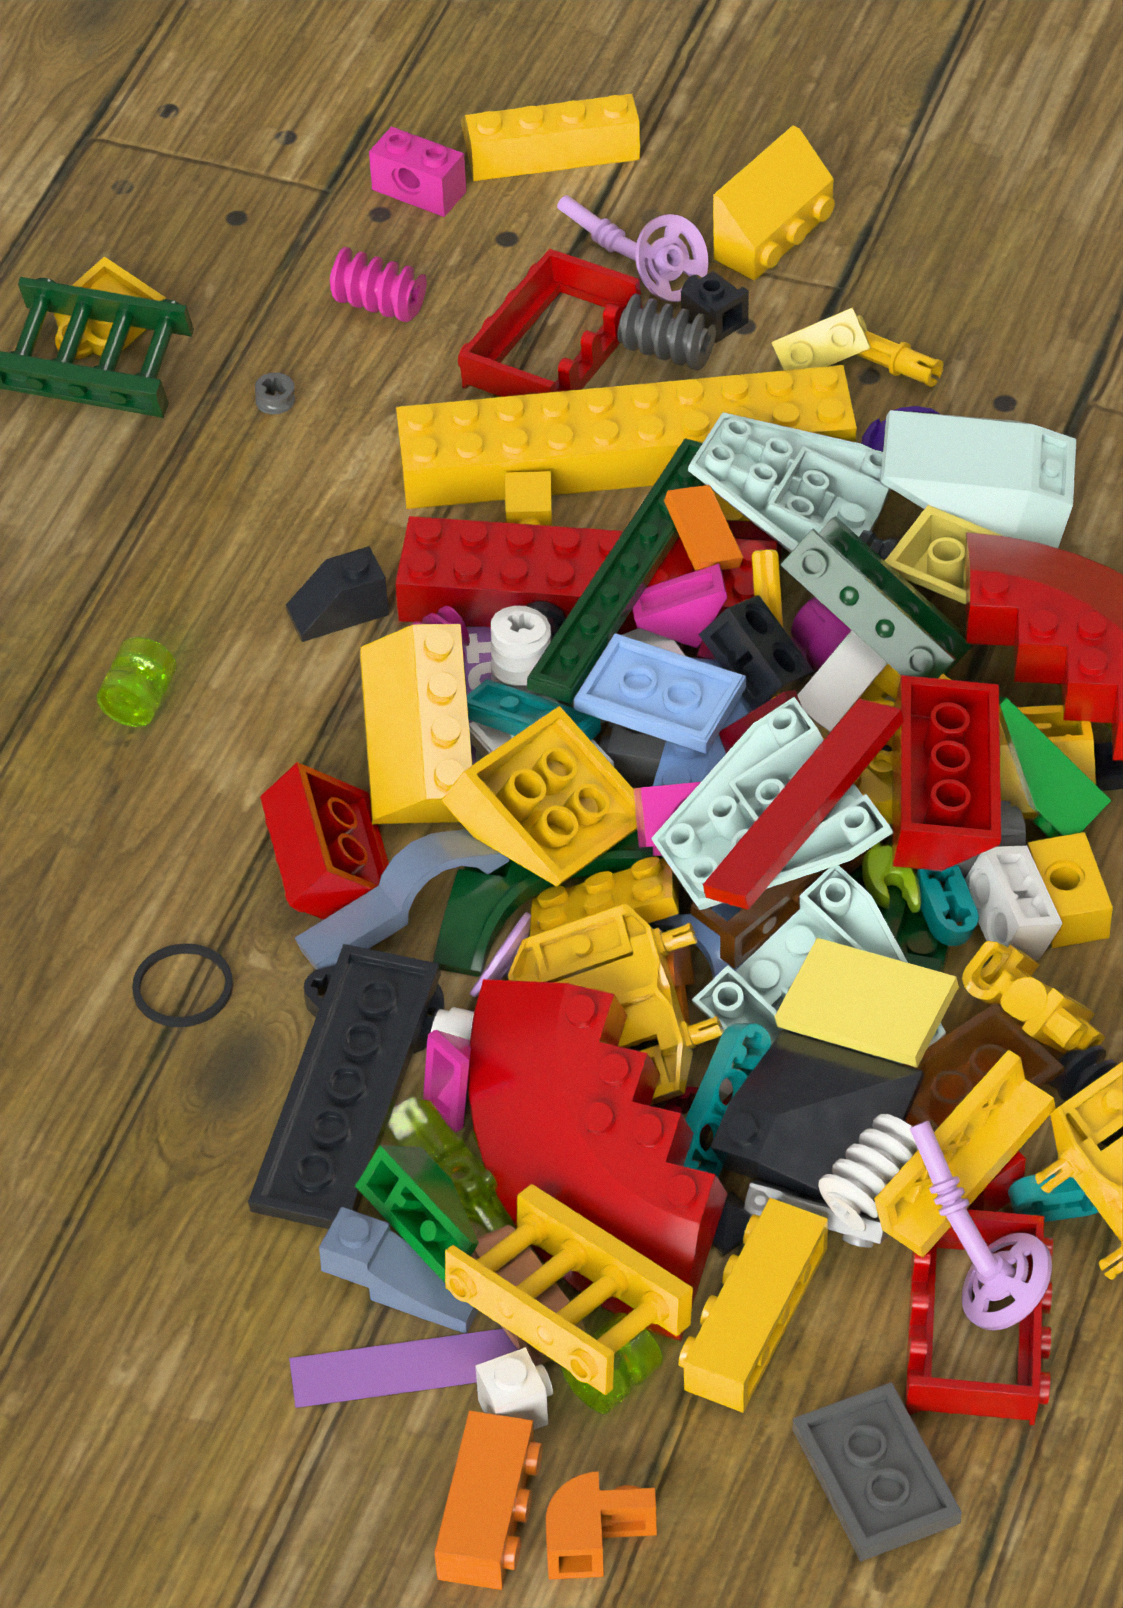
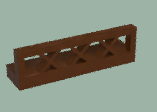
(753, 927)

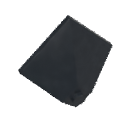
(807, 1109)

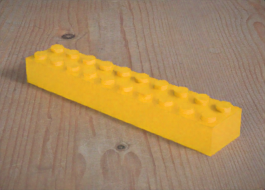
(599, 434)

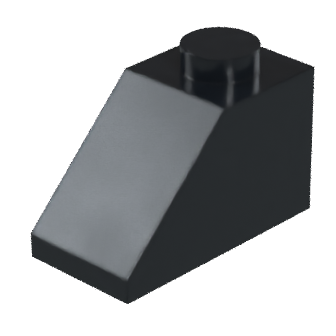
(340, 595)

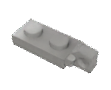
(760, 1192)

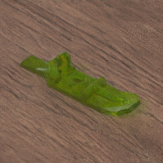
(420, 1125)

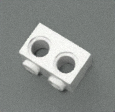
(1013, 900)

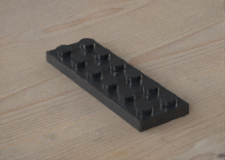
(344, 1086)

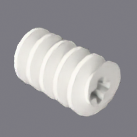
(517, 644)
(867, 1170)

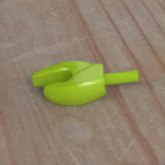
(879, 873)

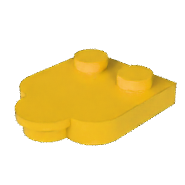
(110, 278)

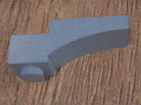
(377, 1258)

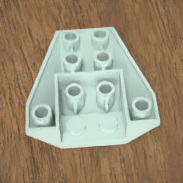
(983, 471)
(791, 477)
(740, 791)
(830, 910)

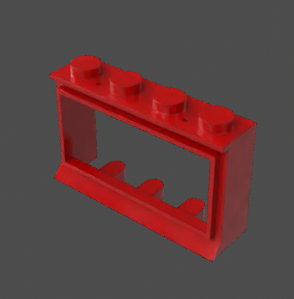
(552, 274)
(1034, 1340)

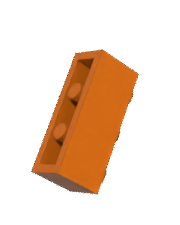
(487, 1500)

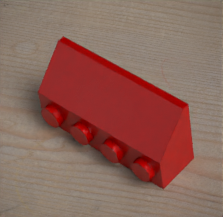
(945, 772)

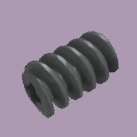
(666, 335)

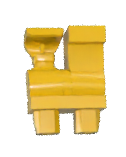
(1044, 1010)

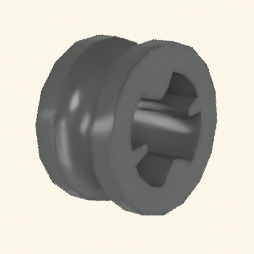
(270, 383)

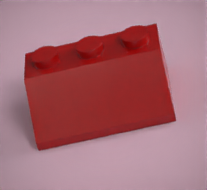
(323, 840)

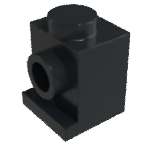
(713, 297)

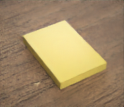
(867, 1002)

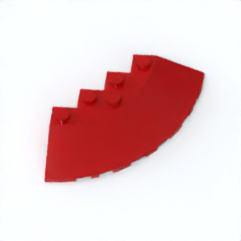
(1058, 616)
(576, 1120)

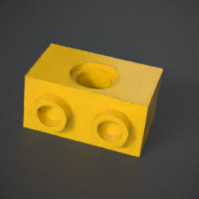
(1074, 887)

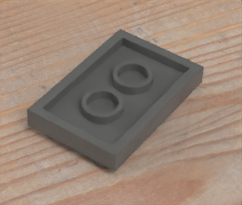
(876, 1471)

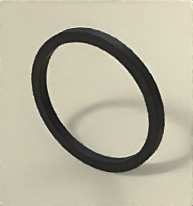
(188, 1020)

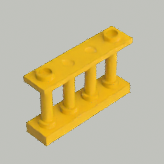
(578, 1247)

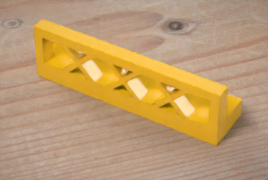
(976, 1146)

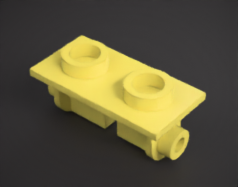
(823, 342)

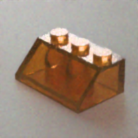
(966, 1055)

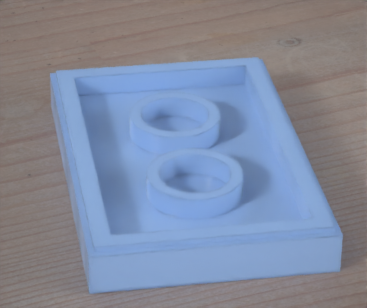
(660, 693)

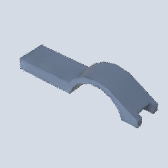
(388, 905)

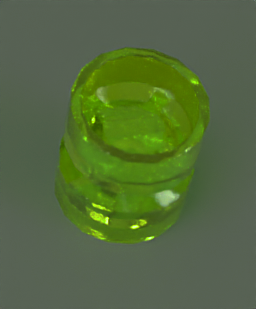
(136, 681)
(631, 1367)

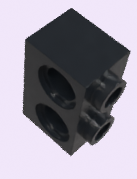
(756, 645)

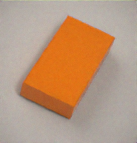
(703, 528)

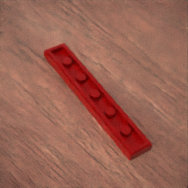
(802, 804)

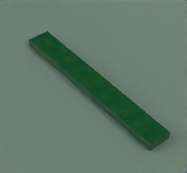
(614, 586)

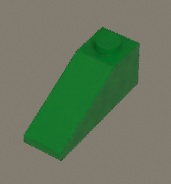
(1050, 780)
(418, 1203)

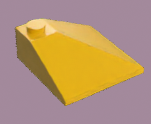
(545, 799)

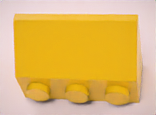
(771, 205)

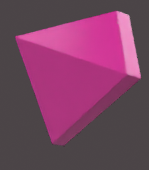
(682, 605)
(447, 1076)

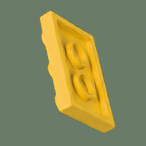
(646, 887)

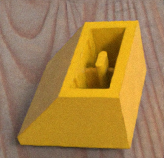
(1071, 737)

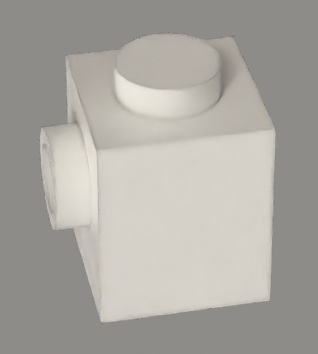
(514, 1387)

